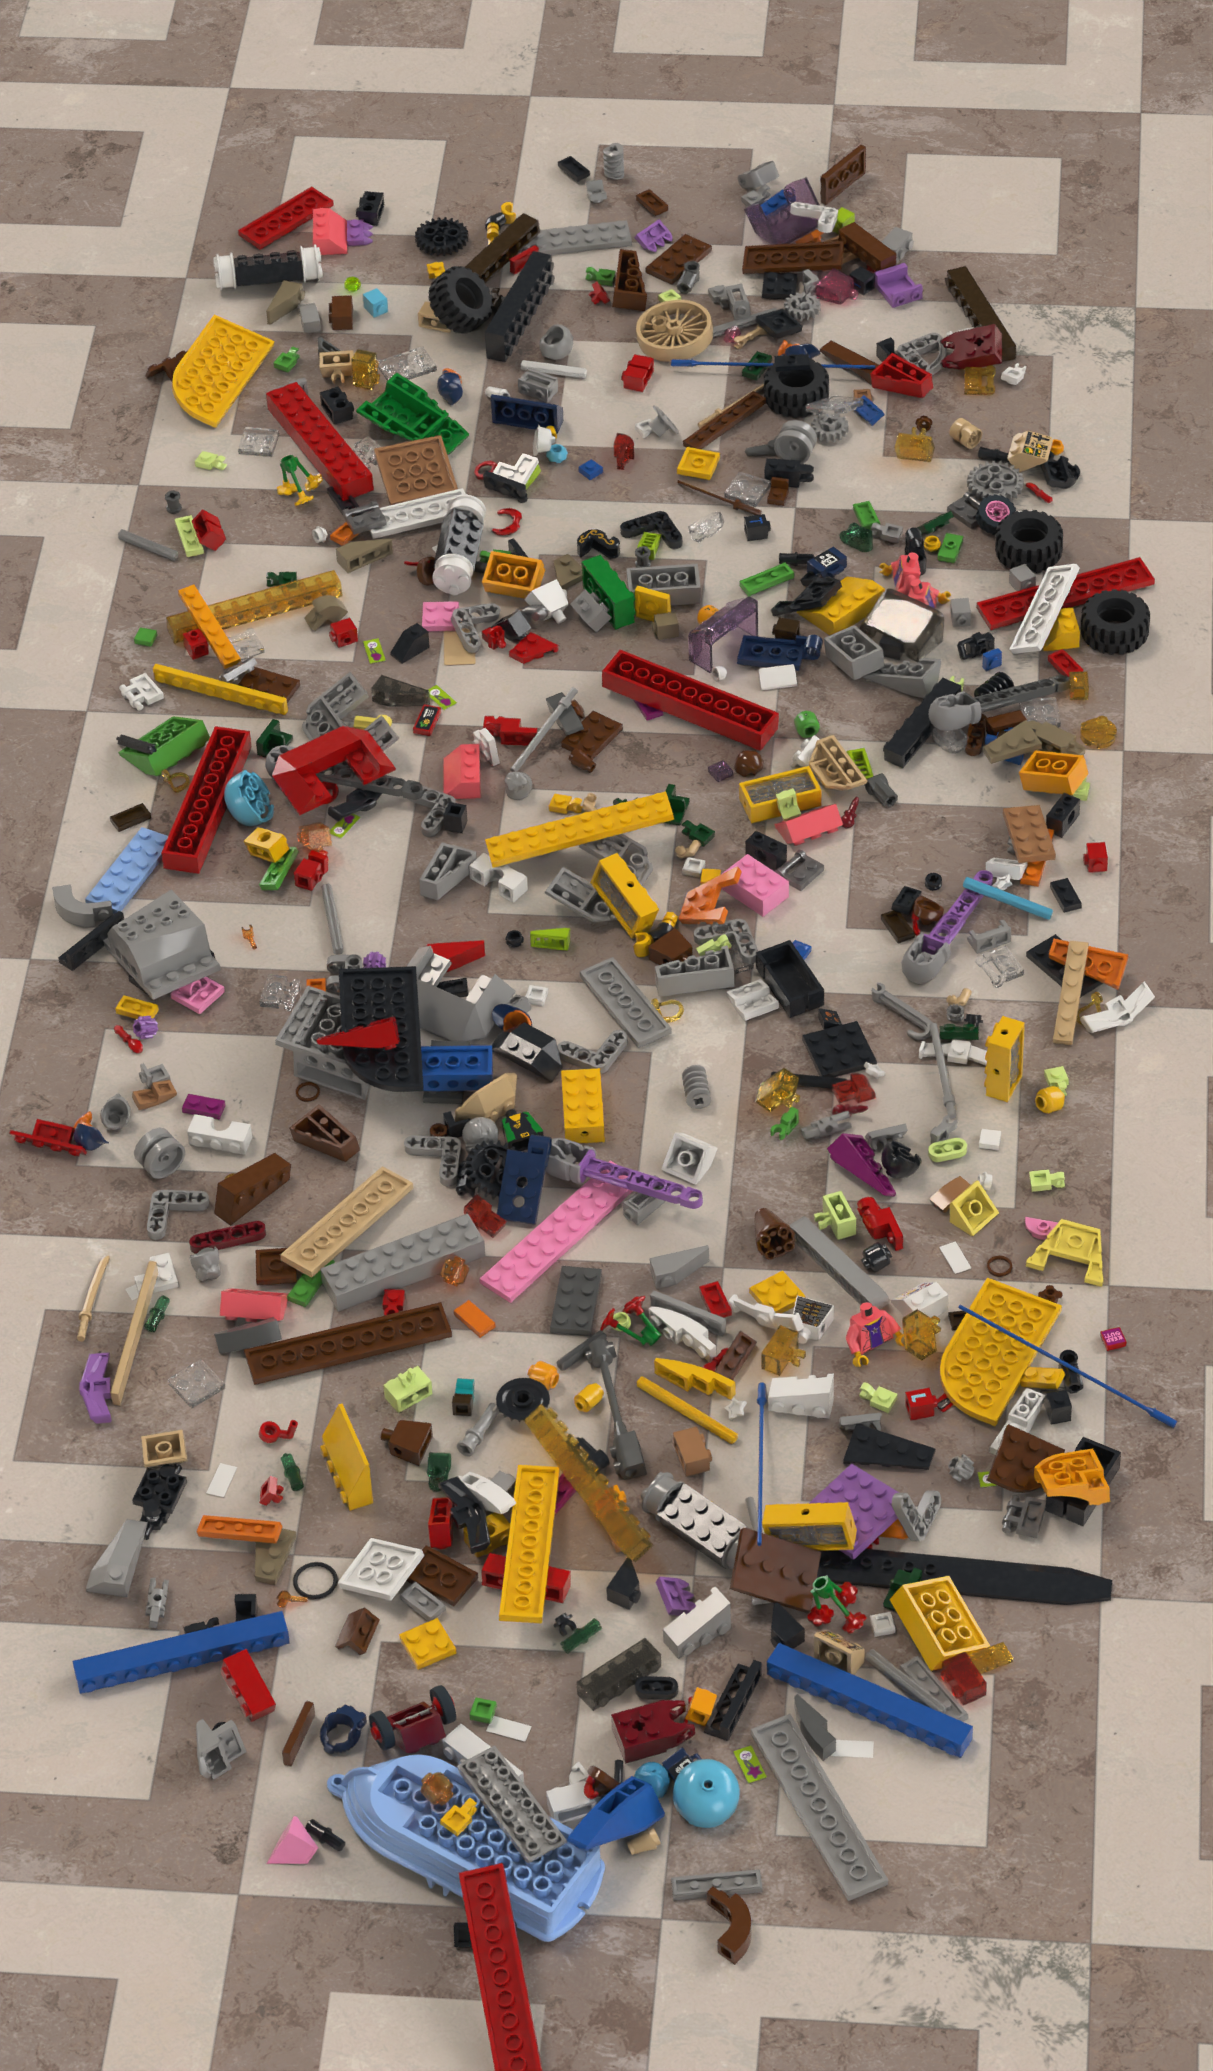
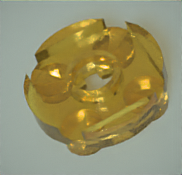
(1100, 724)

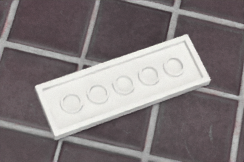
(414, 514)
(1044, 608)

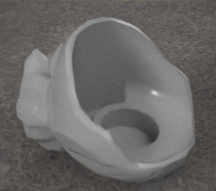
(517, 785)
(115, 1113)
(206, 1264)

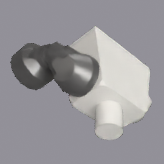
(546, 603)

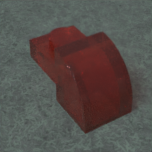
(623, 450)
(856, 1088)
(483, 1216)

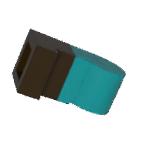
(463, 1396)

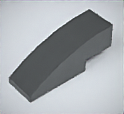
(568, 720)
(248, 1335)
(814, 1728)

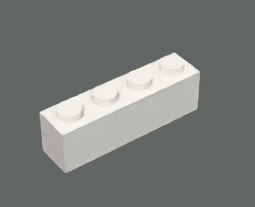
(463, 1744)

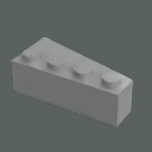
(696, 973)

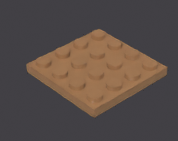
(415, 469)

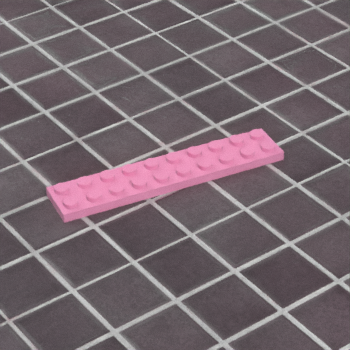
(553, 1237)

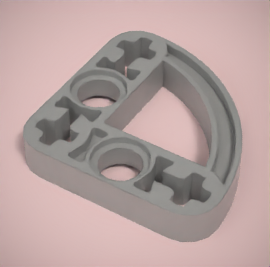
(929, 342)

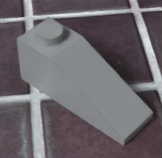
(676, 1266)

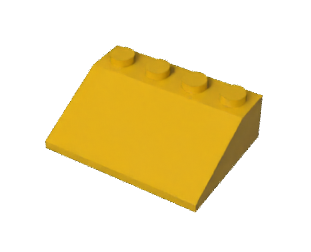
(846, 607)
(347, 1461)
(938, 1620)

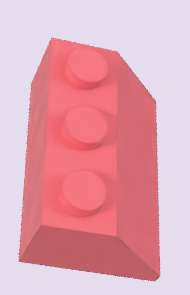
(329, 232)
(463, 772)
(810, 824)
(252, 1304)

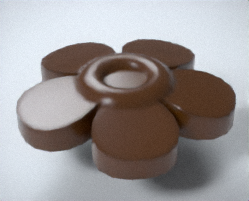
(578, 708)

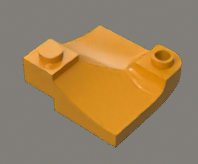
(1074, 1475)

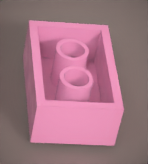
(758, 886)

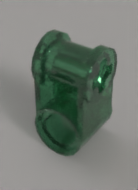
(857, 537)
(438, 1469)

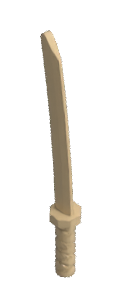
(718, 411)
(86, 1316)

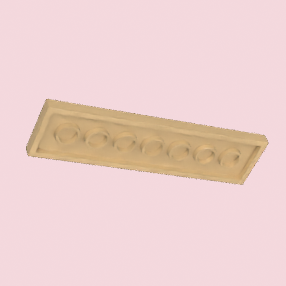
(346, 1221)

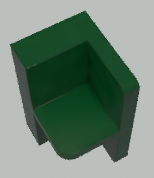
(272, 738)
(678, 805)
(901, 1578)

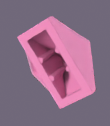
(294, 1845)

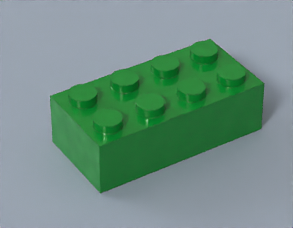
(605, 583)

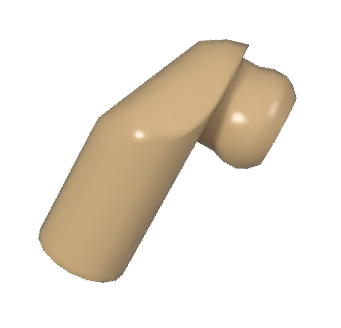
(589, 802)
(683, 852)
(961, 1000)

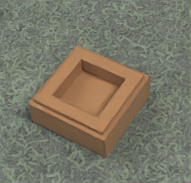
(859, 393)

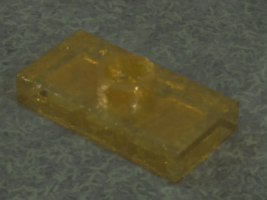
(991, 1657)

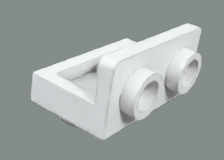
(803, 757)

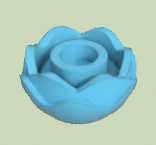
(557, 453)

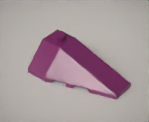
(857, 1156)

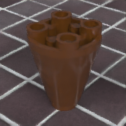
(772, 1234)

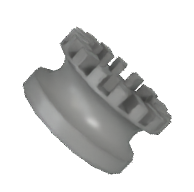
(955, 1009)

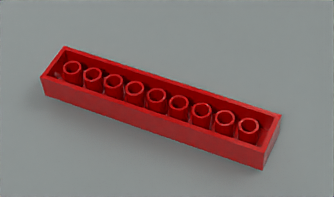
(319, 441)
(690, 700)
(205, 800)

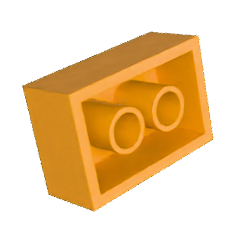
(512, 574)
(1053, 772)

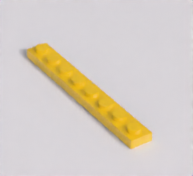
(220, 689)

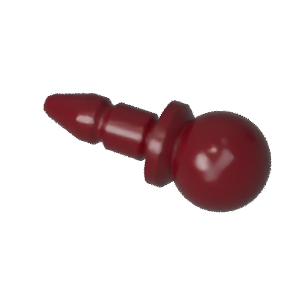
(849, 815)
(852, 1110)

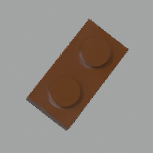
(652, 202)

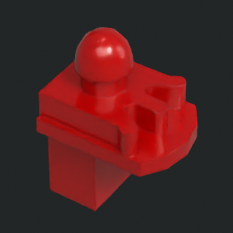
(494, 637)

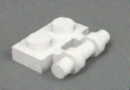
(146, 690)

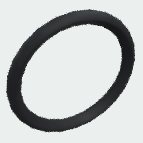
(309, 1596)

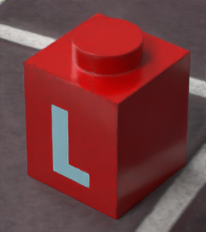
(920, 1403)

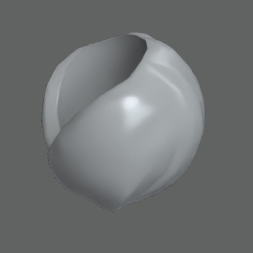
(556, 342)

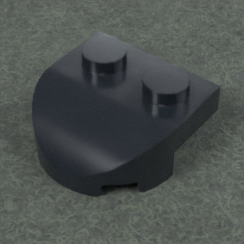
(1060, 472)

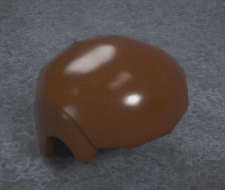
(748, 762)

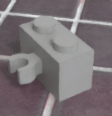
(590, 610)

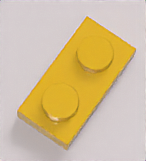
(136, 1008)
(1042, 1378)

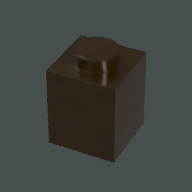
(786, 629)

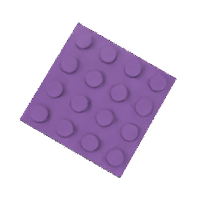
(868, 1501)

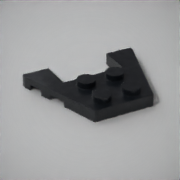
(814, 596)

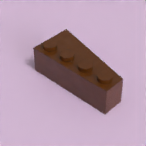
(629, 286)

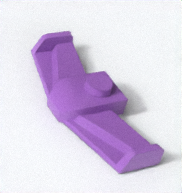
(96, 1388)

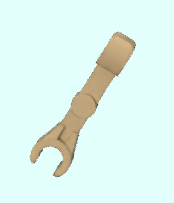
(742, 340)

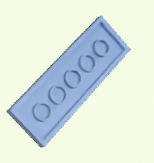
(129, 870)

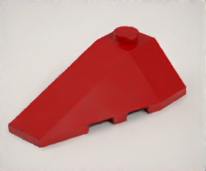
(376, 1035)

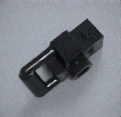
(976, 645)

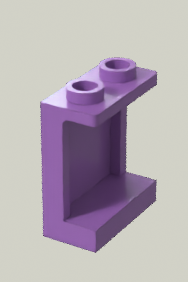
(897, 285)

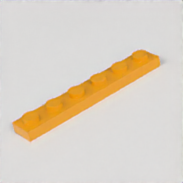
(209, 626)

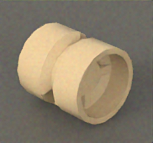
(965, 433)

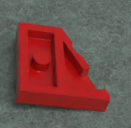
(532, 648)

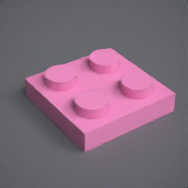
(438, 615)

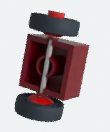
(415, 1725)

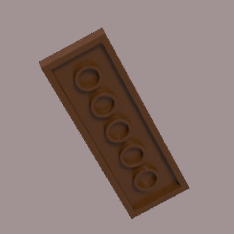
(793, 257)

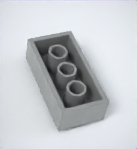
(676, 580)

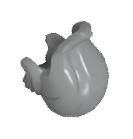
(479, 1130)

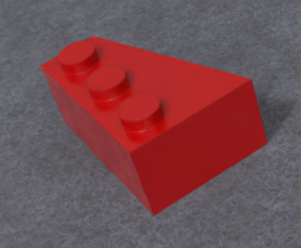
(247, 1685)

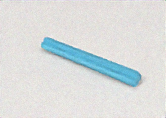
(1007, 898)

